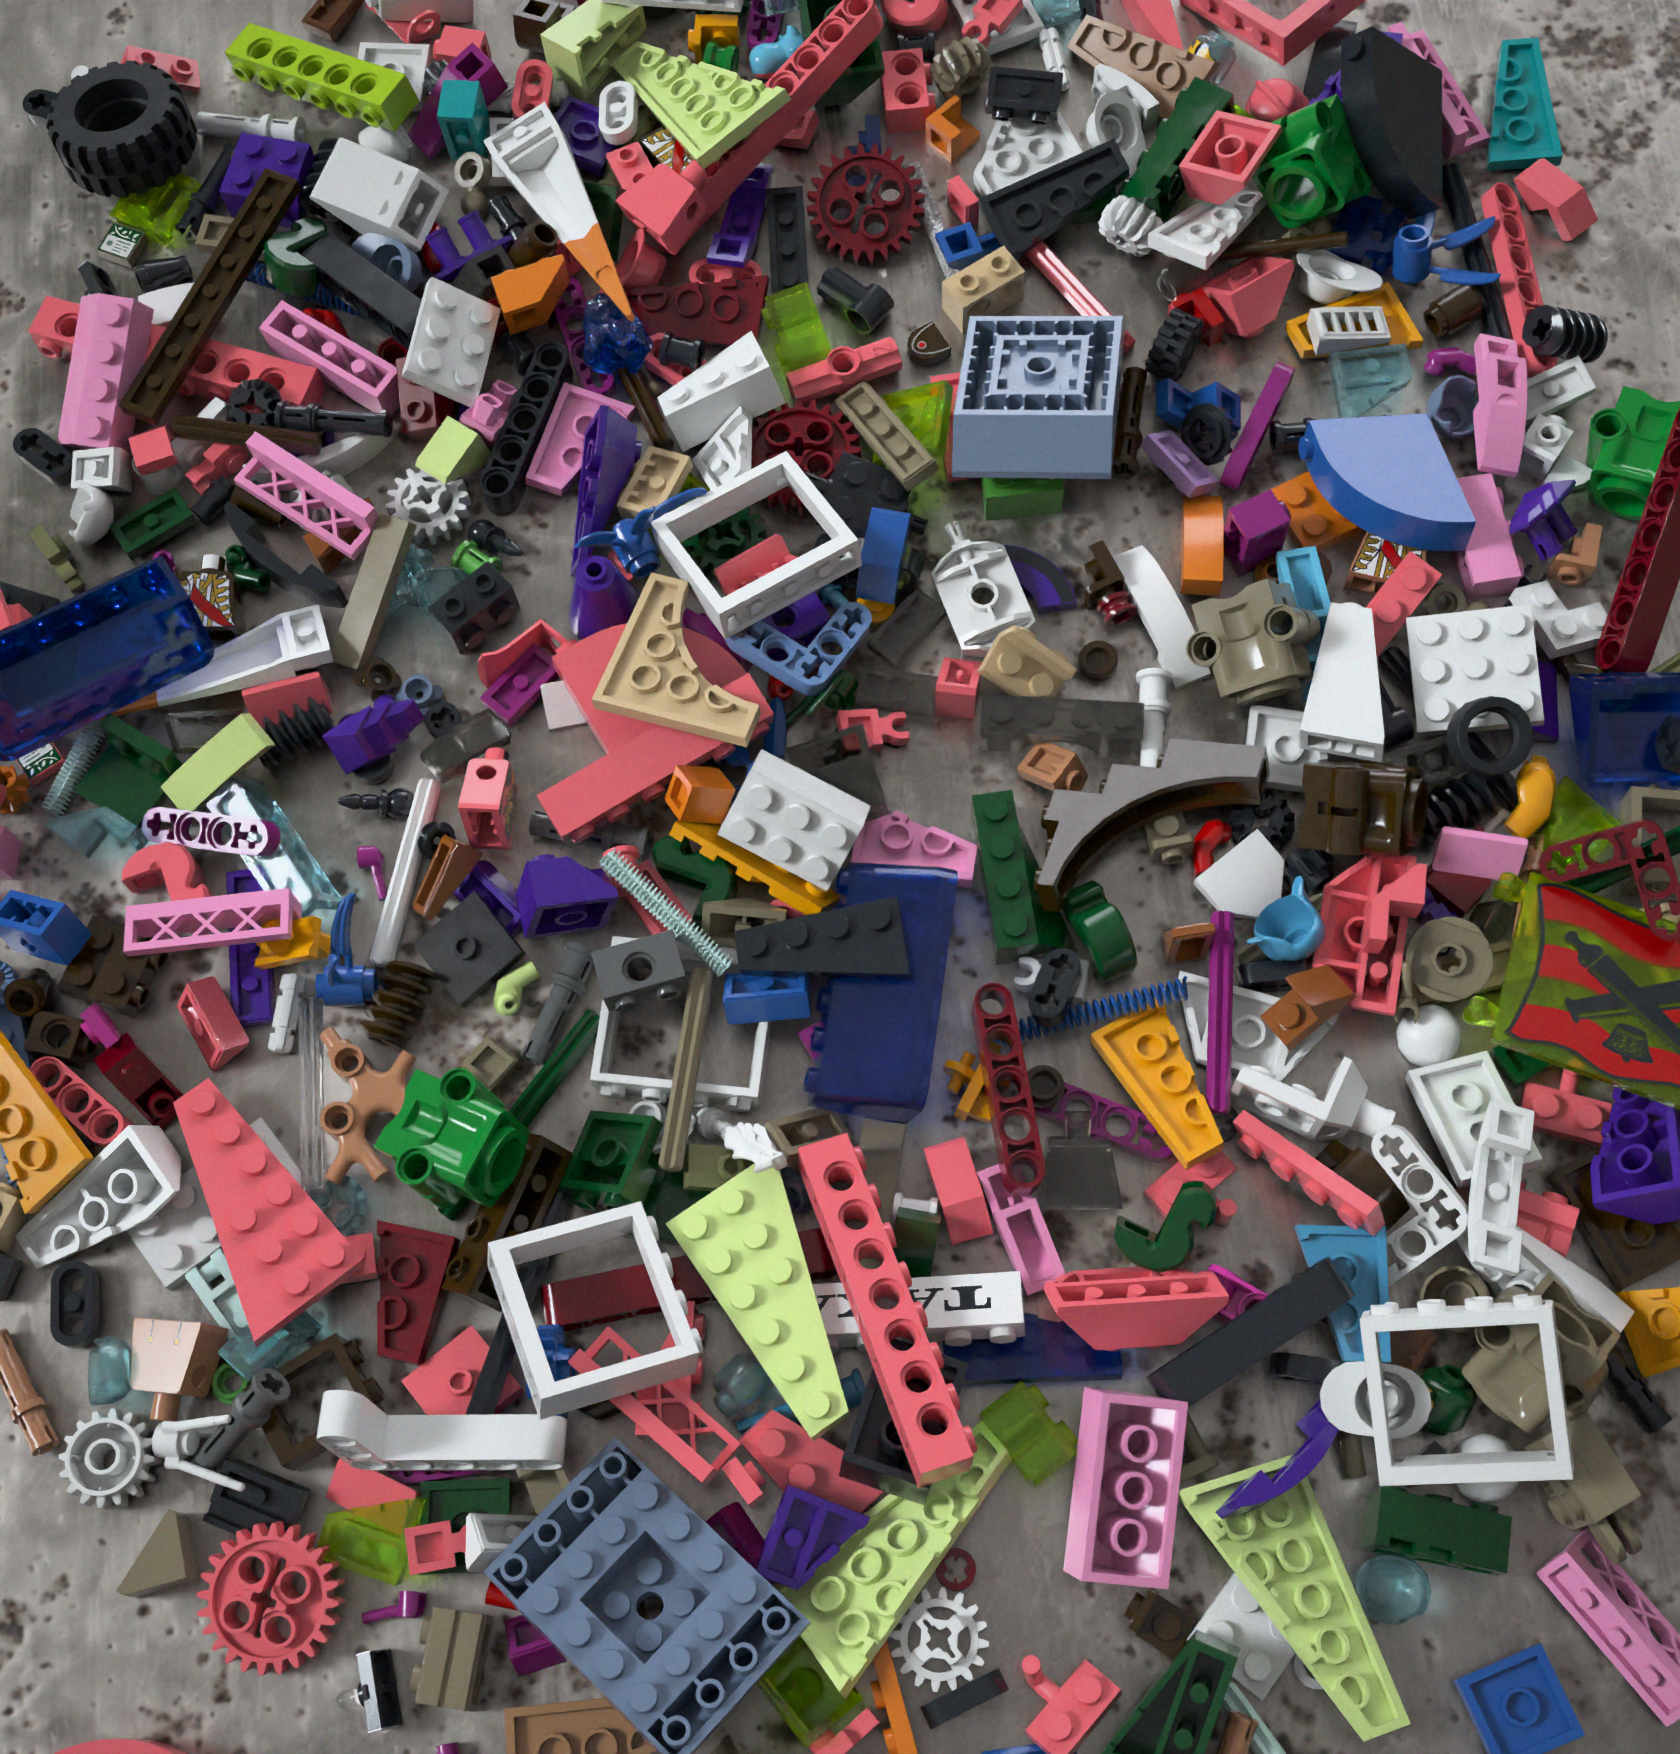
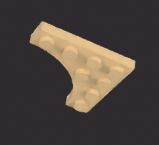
(659, 681)

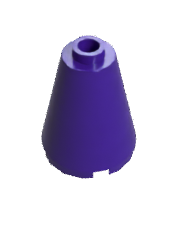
(600, 597)

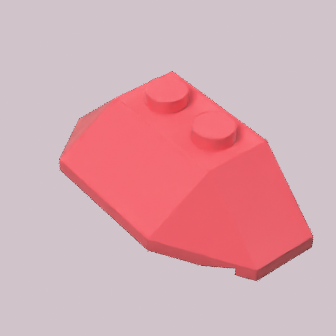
(1343, 907)
(1135, 1305)

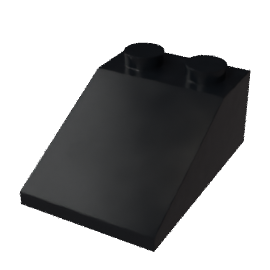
(874, 1447)

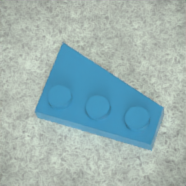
(1364, 1266)

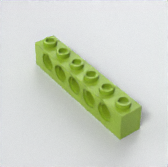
(322, 77)

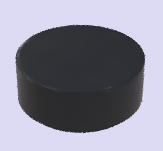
(375, 772)

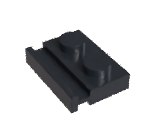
(265, 1499)

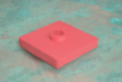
(449, 1377)

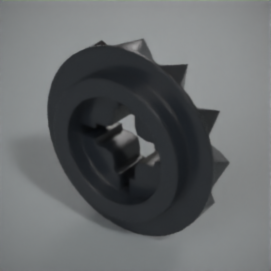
(244, 394)
(1197, 424)
(1282, 820)

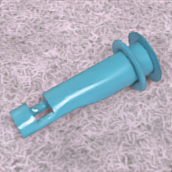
(833, 595)

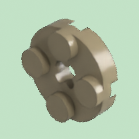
(1470, 947)

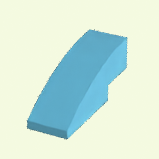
(1304, 573)

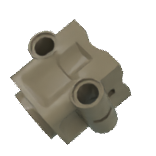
(1252, 643)
(1510, 1364)

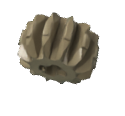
(961, 67)

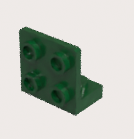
(128, 772)

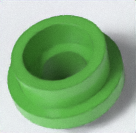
(221, 1381)

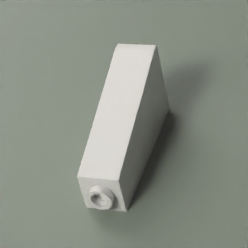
(1344, 694)

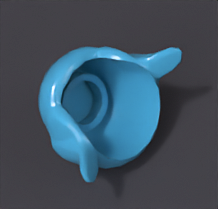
(1289, 926)

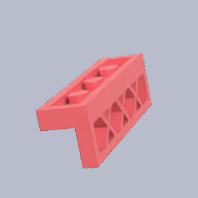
(655, 1426)

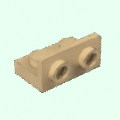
(653, 481)
(1024, 665)

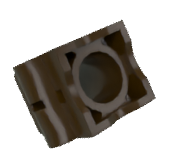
(1362, 808)

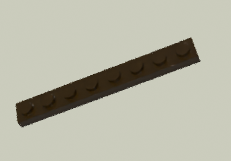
(210, 297)

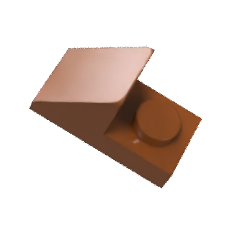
(1311, 1002)

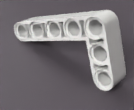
(383, 1442)

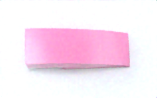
(1021, 1230)

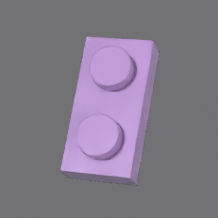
(1179, 464)

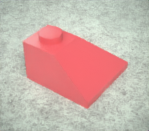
(1226, 156)
(1250, 293)

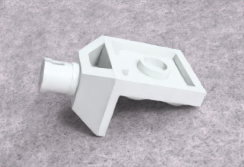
(1304, 1115)

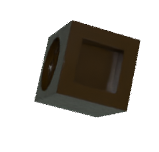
(46, 1033)

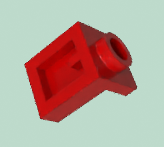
(1200, 306)

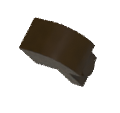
(534, 18)
(1368, 1176)

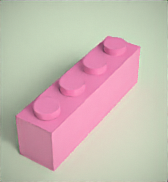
(338, 359)

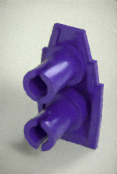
(447, 252)
(1545, 518)
(372, 732)

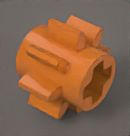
(16, 788)

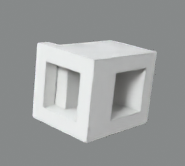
(1544, 445)

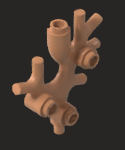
(371, 1094)

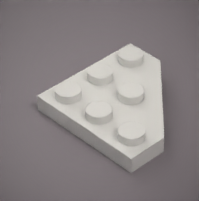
(1022, 149)

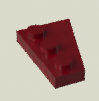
(411, 1295)

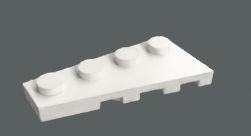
(1207, 228)

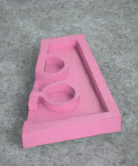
(561, 446)
(904, 842)

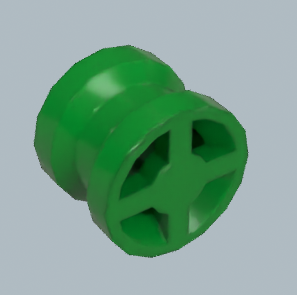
(722, 57)

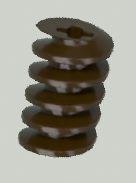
(396, 1003)

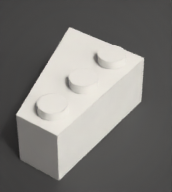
(716, 389)

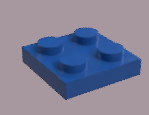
(1519, 1704)

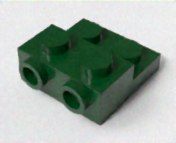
(612, 1160)

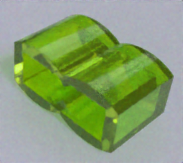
(797, 326)
(1029, 1434)

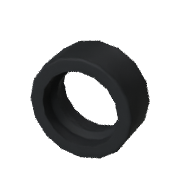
(1520, 740)

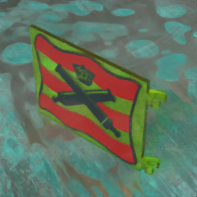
(1588, 989)

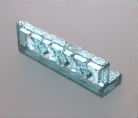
(292, 862)

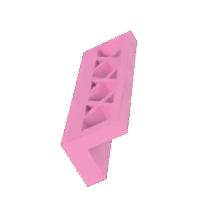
(1454, 126)
(312, 484)
(208, 915)
(1616, 1628)

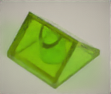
(805, 1694)

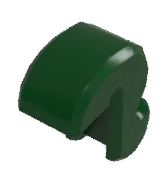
(285, 265)
(679, 864)
(1101, 930)
(1175, 1239)

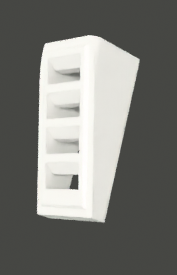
(1327, 342)

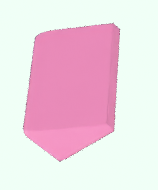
(1477, 853)

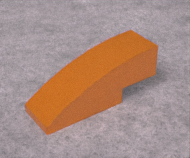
(1202, 545)

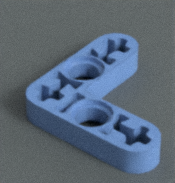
(802, 659)

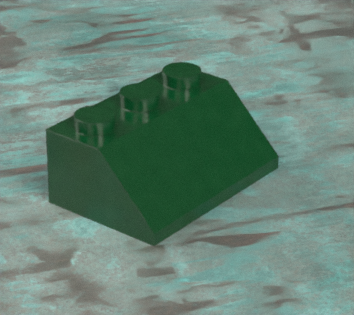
(860, 74)

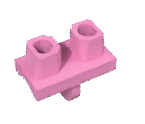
(490, 412)

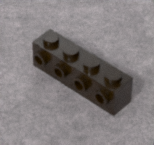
(515, 1212)

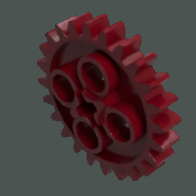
(895, 215)
(799, 427)

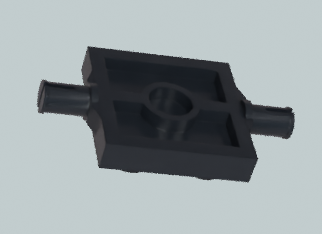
(860, 486)

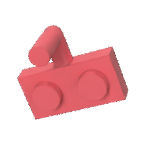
(1564, 1112)
(1211, 1171)
(1070, 1710)

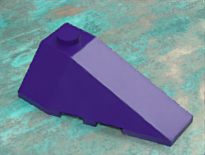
(606, 462)
(1638, 1160)

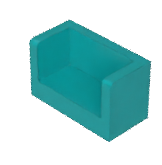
(463, 118)

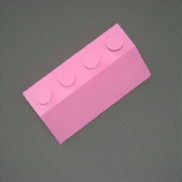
(103, 364)
(1125, 1488)

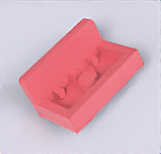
(753, 564)

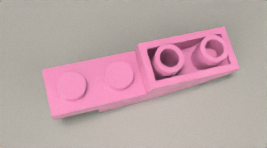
(1501, 406)

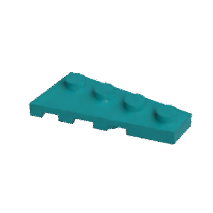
(1522, 109)

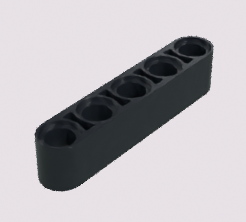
(365, 288)
(524, 412)
(1252, 1334)

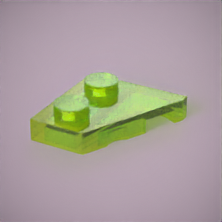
(1572, 816)
(372, 1538)

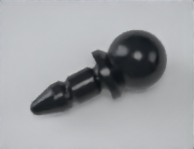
(492, 538)
(395, 803)

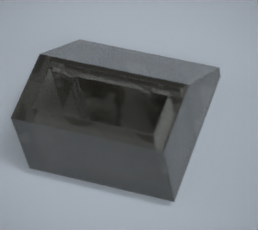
(848, 763)

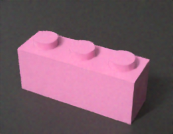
(1489, 562)

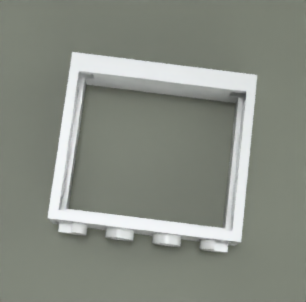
(783, 584)
(658, 1090)
(610, 1381)
(1467, 1467)

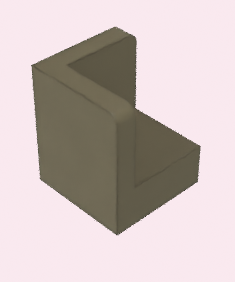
(545, 1484)

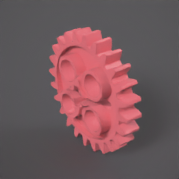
(305, 1612)

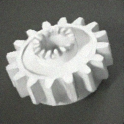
(88, 1449)

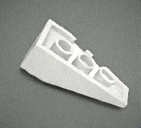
(109, 1196)
(1537, 1261)

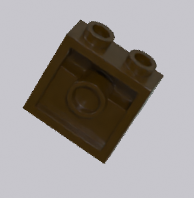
(107, 974)

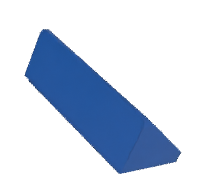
(766, 998)

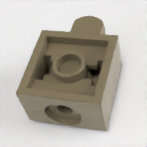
(1595, 1493)

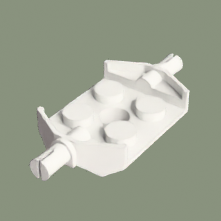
(972, 567)

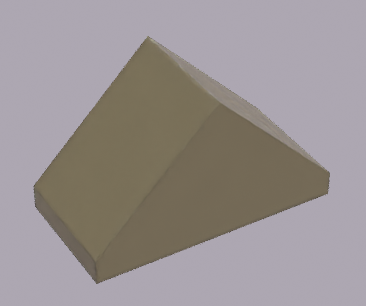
(729, 915)
(165, 1560)

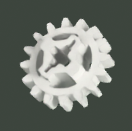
(429, 505)
(955, 1625)

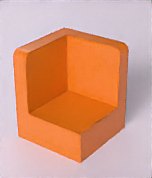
(949, 132)
(699, 794)

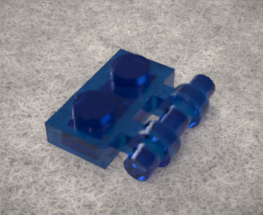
(1360, 220)

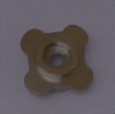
(381, 669)

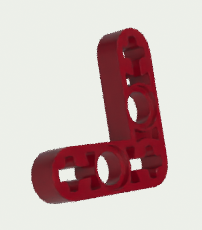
(1625, 853)

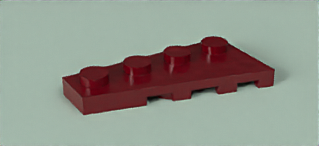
(706, 311)

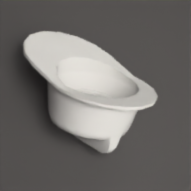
(1117, 119)
(1331, 278)
(1347, 1403)

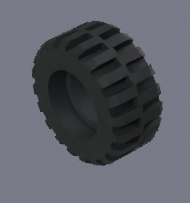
(122, 129)

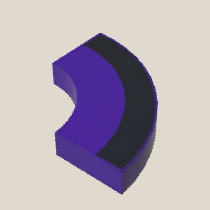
(1041, 580)

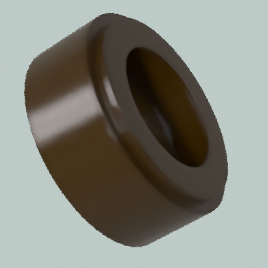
(1098, 660)

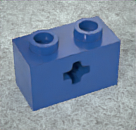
(41, 927)

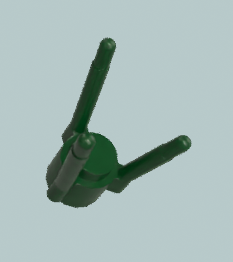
(836, 694)

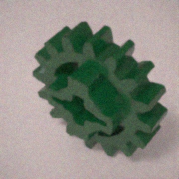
(725, 540)

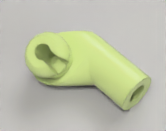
(510, 988)

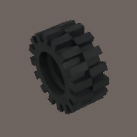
(1174, 345)

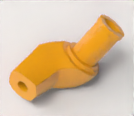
(1535, 798)

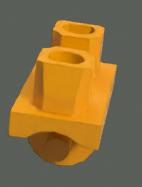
(305, 945)
(974, 1100)

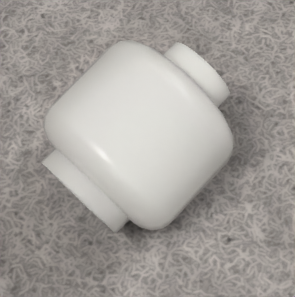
(387, 142)

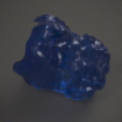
(612, 338)

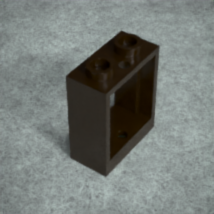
(278, 1430)

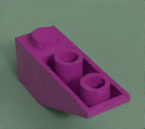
(467, 66)

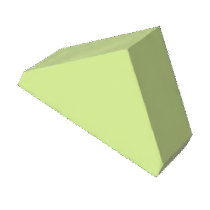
(453, 452)

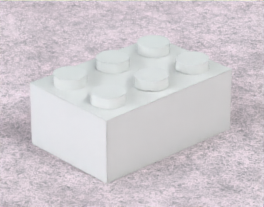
(794, 820)

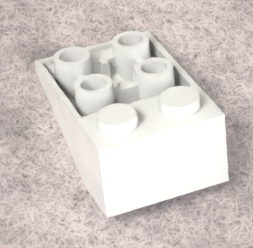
(379, 194)

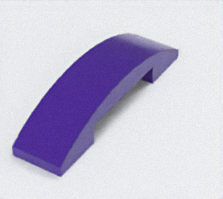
(742, 220)
(1260, 1489)

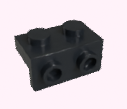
(1023, 94)
(475, 607)

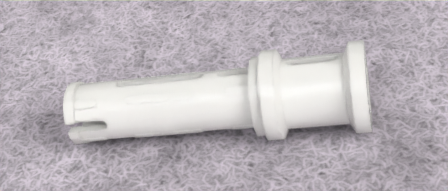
(268, 125)
(1154, 695)

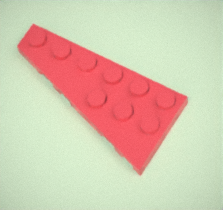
(269, 1228)

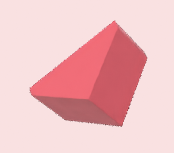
(957, 688)

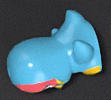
(769, 57)

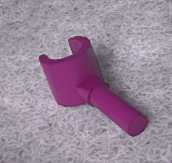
(373, 858)
(410, 1605)

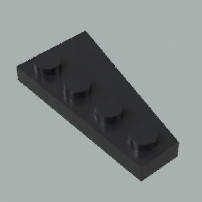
(1045, 201)
(849, 941)

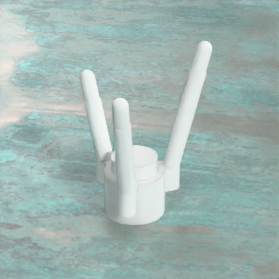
(181, 1438)

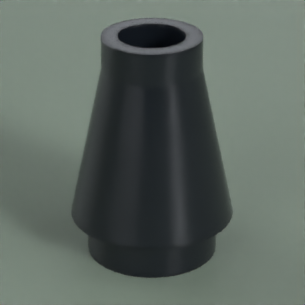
(162, 273)

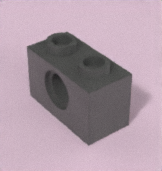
(619, 962)

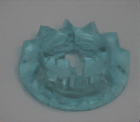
(348, 1193)

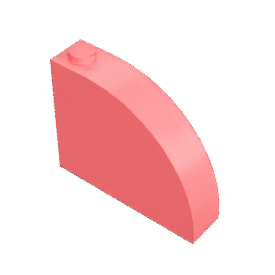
(584, 663)

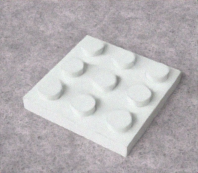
(1472, 658)

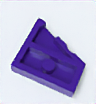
(804, 1536)

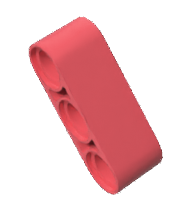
(70, 1091)

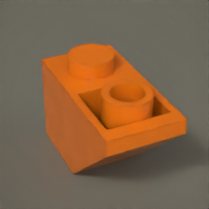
(531, 292)

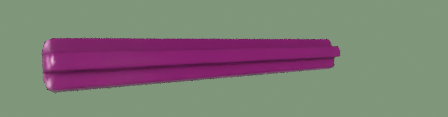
(1220, 1014)

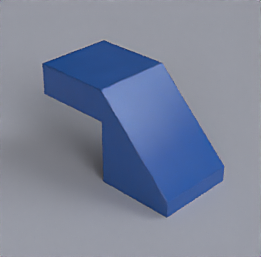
(963, 247)
(1176, 401)
(882, 555)

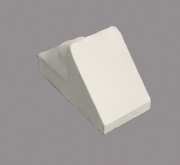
(104, 468)

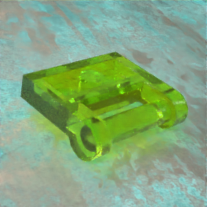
(141, 210)

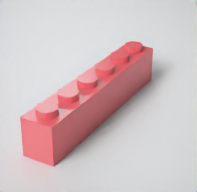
(638, 771)

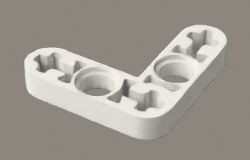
(1426, 1220)

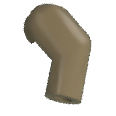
(1352, 1455)

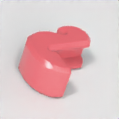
(915, 17)
(166, 864)

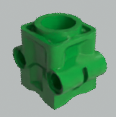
(1312, 165)
(1627, 450)
(454, 1140)

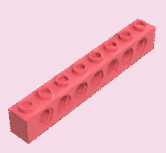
(213, 373)
(929, 1456)

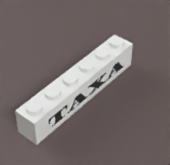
(954, 1305)

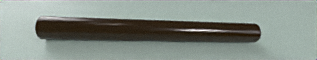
(1285, 245)

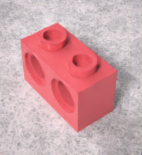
(905, 91)

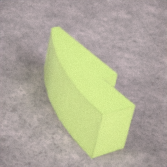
(217, 762)

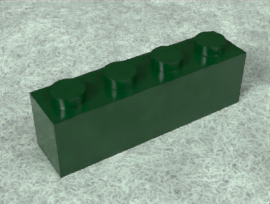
(1158, 174)
(1008, 874)

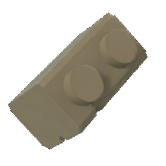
(451, 1659)

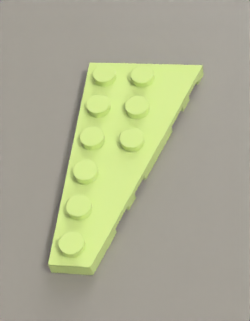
(699, 102)
(757, 1271)
(884, 1566)
(1303, 1587)

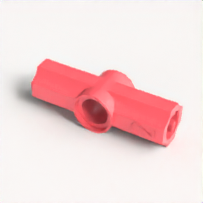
(862, 363)

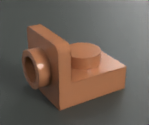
(1581, 558)
(1053, 768)

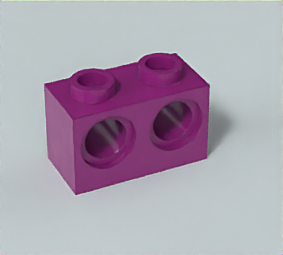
(1255, 531)

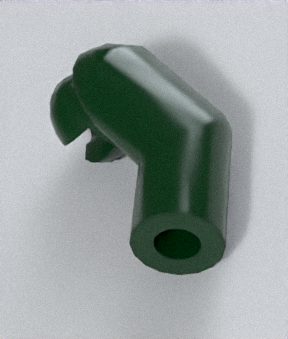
(242, 567)

